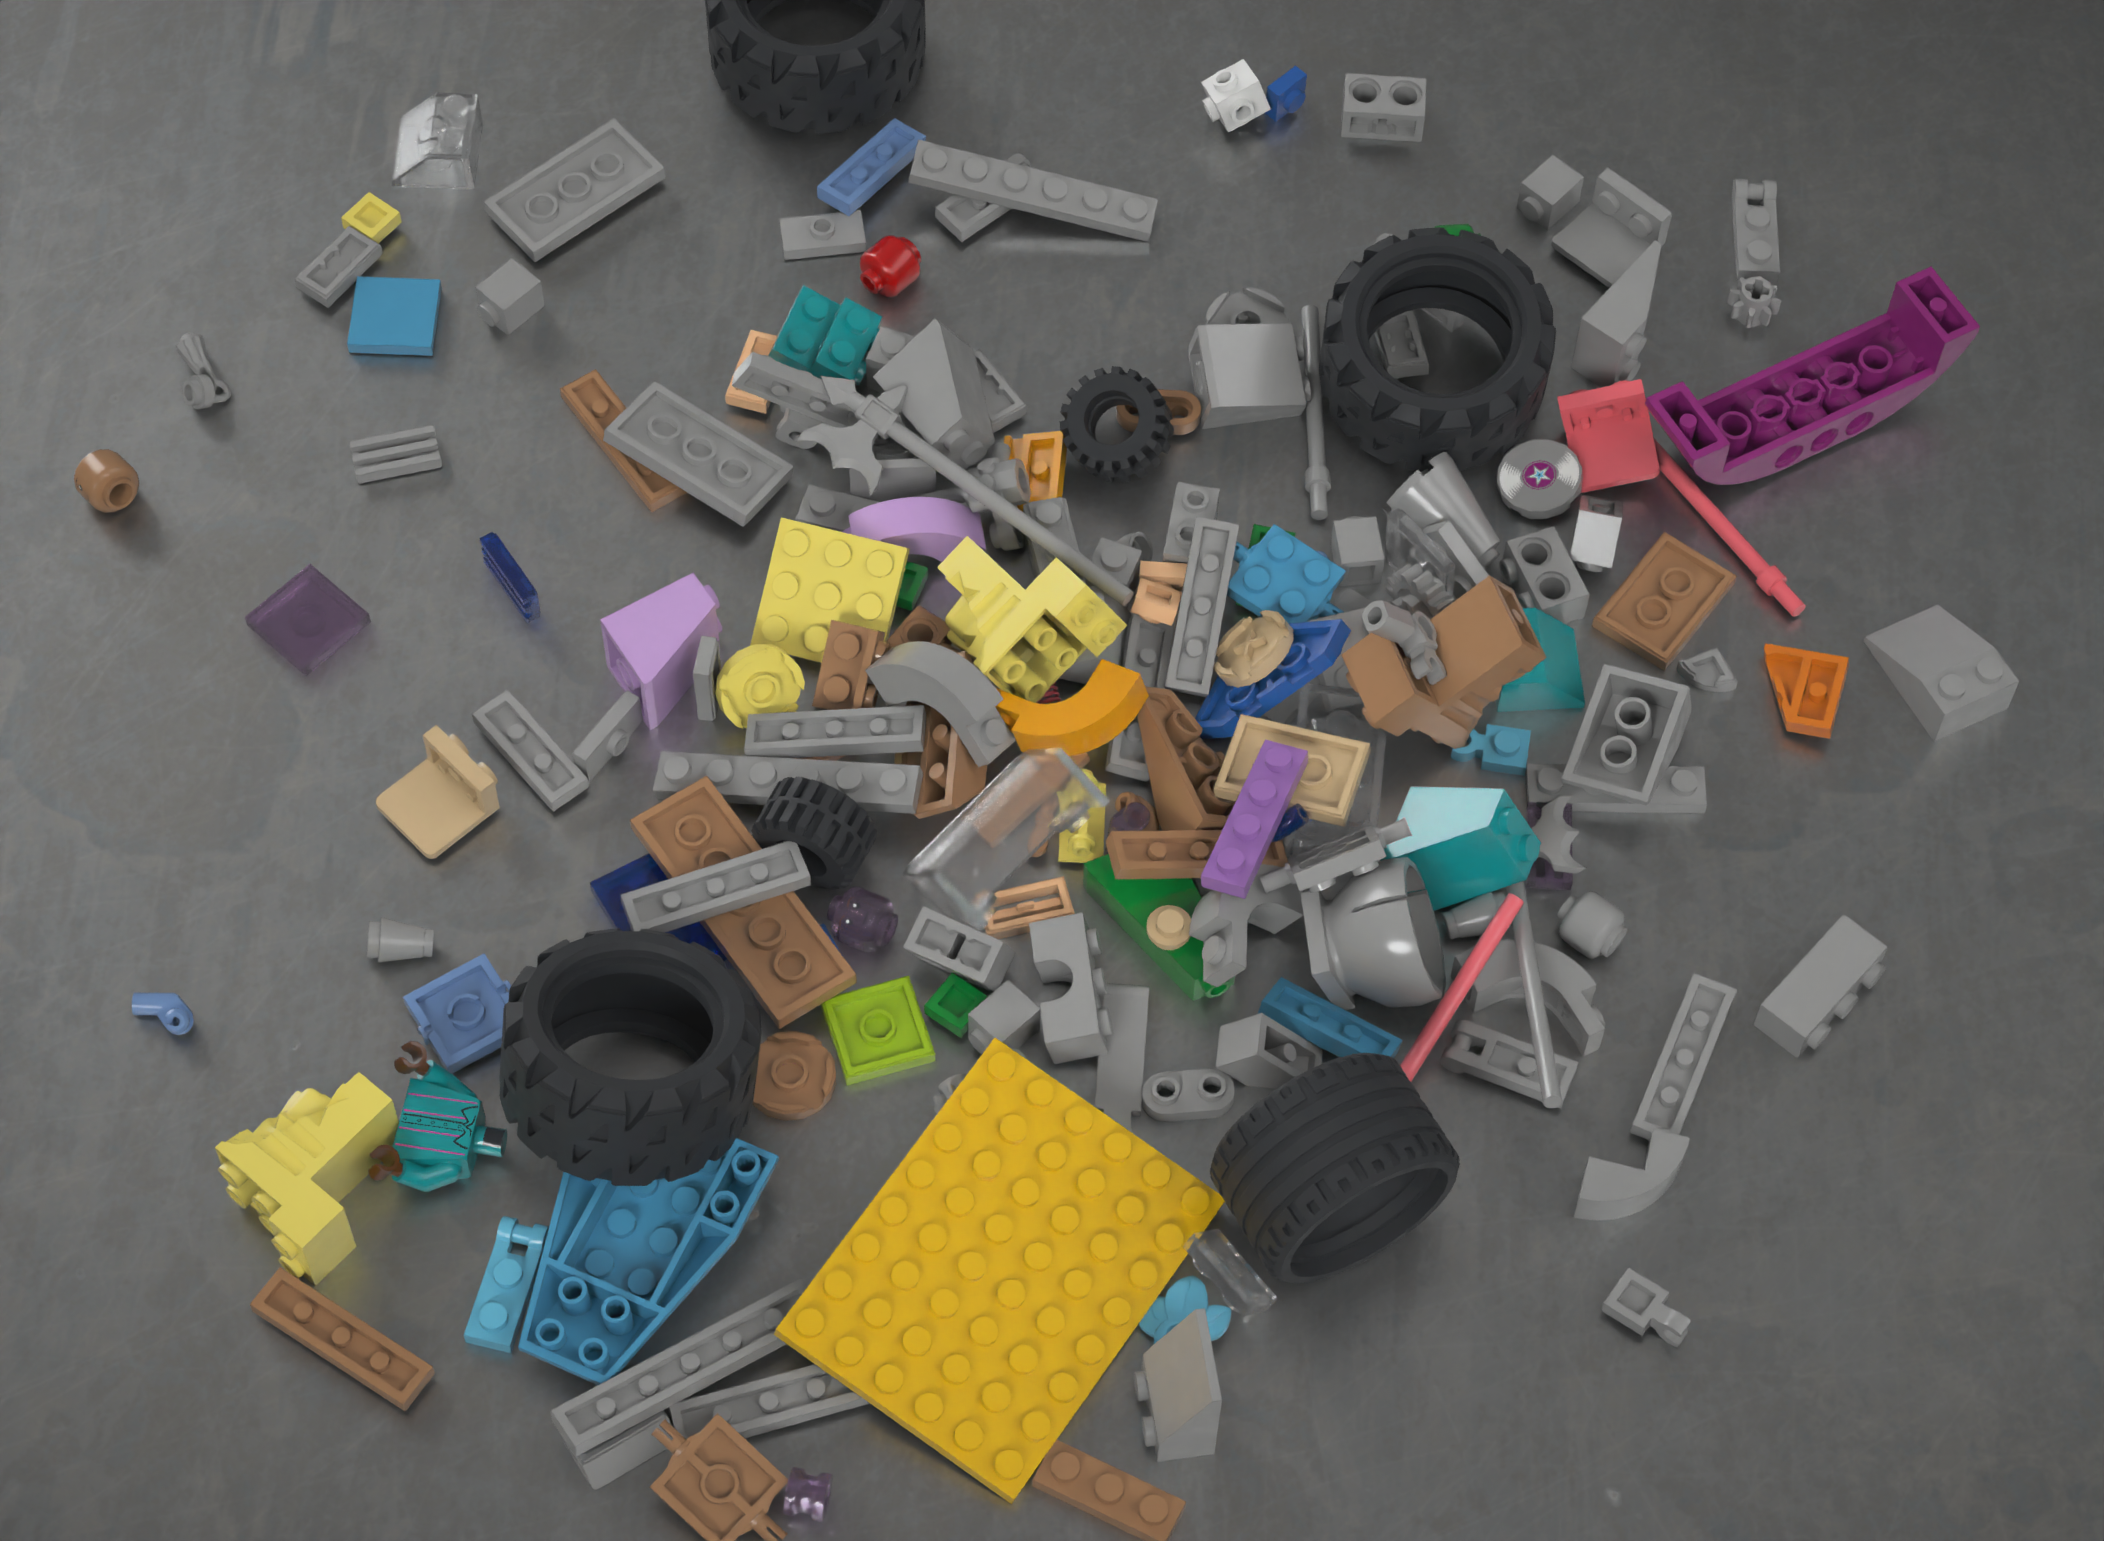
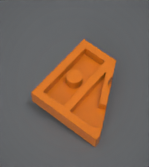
(1806, 687)

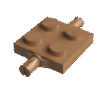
(719, 1482)

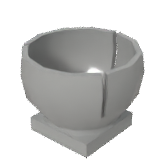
(1376, 939)

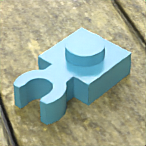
(1500, 748)

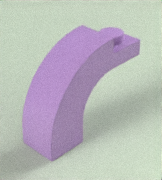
(919, 523)

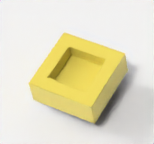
(372, 218)

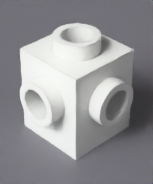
(1234, 96)

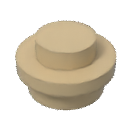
(1168, 927)

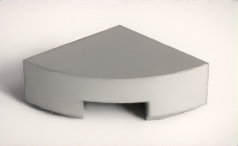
(1708, 671)

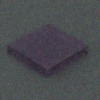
(308, 619)

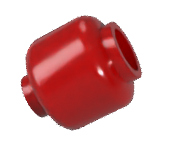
(890, 266)

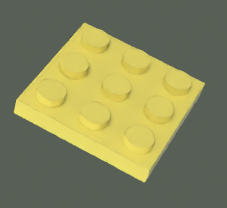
(825, 578)

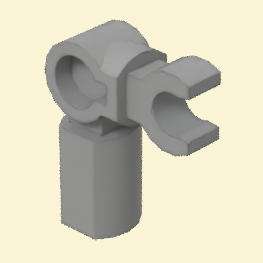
(1412, 632)

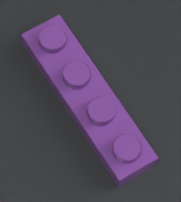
(1254, 819)

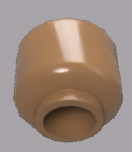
(106, 480)

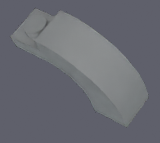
(950, 686)
(1223, 918)
(1565, 988)

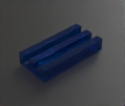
(510, 577)

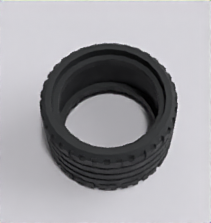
(1334, 1167)

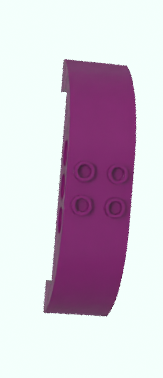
(1821, 392)

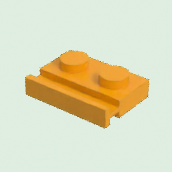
(1044, 461)

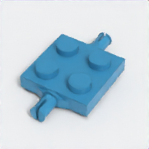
(1284, 578)

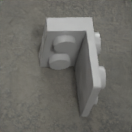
(1613, 228)

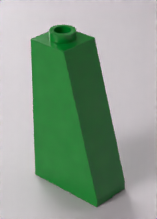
(1131, 903)

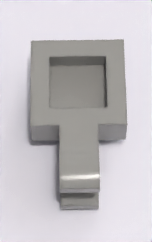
(1641, 1304)

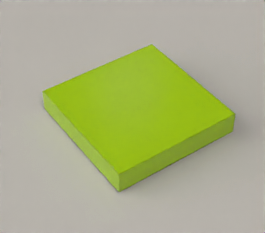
(878, 1030)

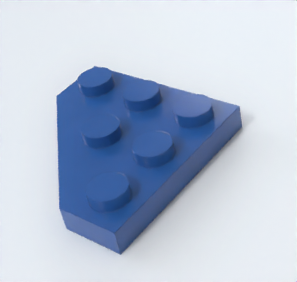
(1311, 653)

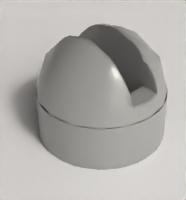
(1138, 541)

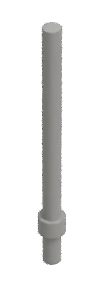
(1317, 475)

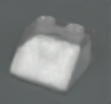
(439, 143)

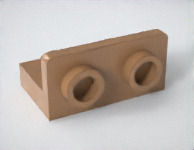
(842, 672)

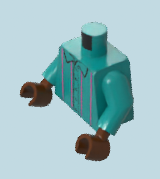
(437, 1129)

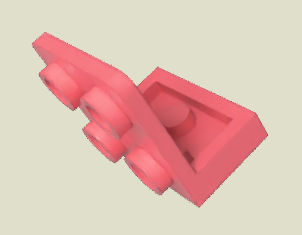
(1610, 434)

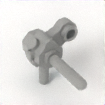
(1005, 478)

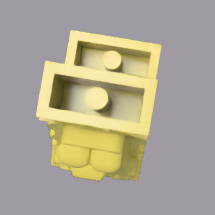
(1019, 634)
(304, 1165)

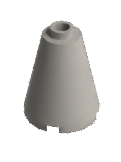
(1445, 496)

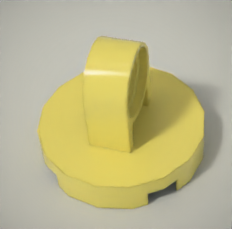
(758, 682)

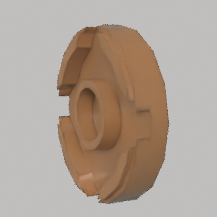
(793, 1076)

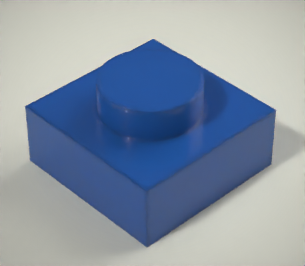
(1286, 93)

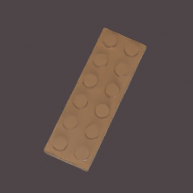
(770, 942)

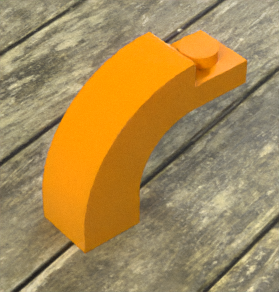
(1082, 721)

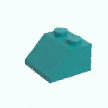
(1555, 680)

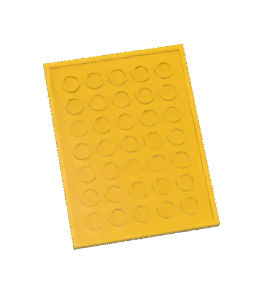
(1000, 1269)

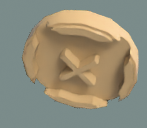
(1253, 649)

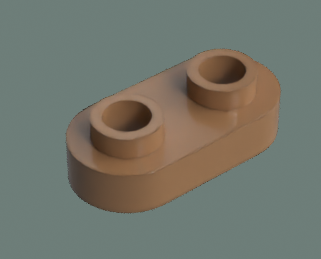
(1179, 403)

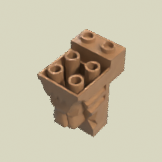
(1482, 646)

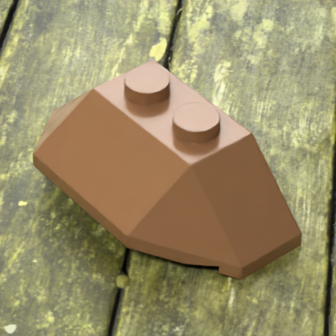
(946, 765)

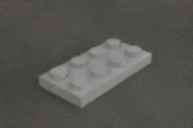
(574, 190)
(698, 453)

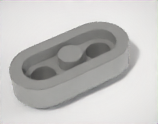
(1188, 1097)

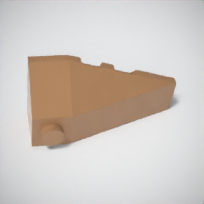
(1180, 766)

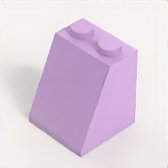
(657, 641)

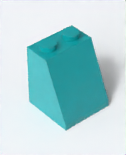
(1465, 842)

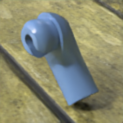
(167, 1007)

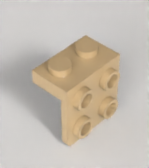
(440, 796)

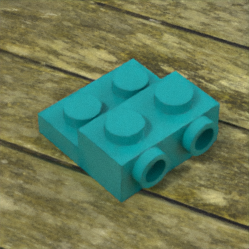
(826, 336)

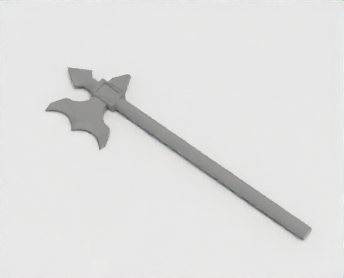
(880, 416)
(1555, 848)

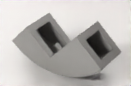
(1620, 1190)

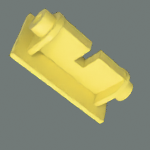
(1088, 840)

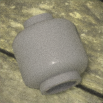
(1591, 924)

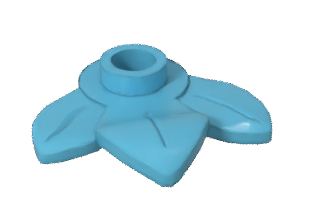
(1180, 1301)

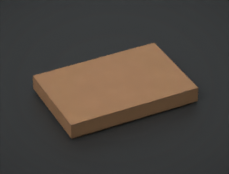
(1664, 601)

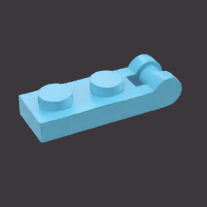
(506, 1286)

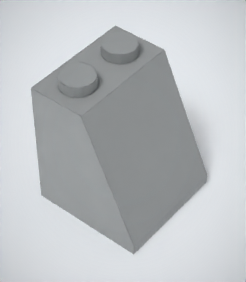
(1247, 373)
(942, 393)

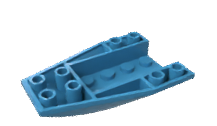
(631, 1256)

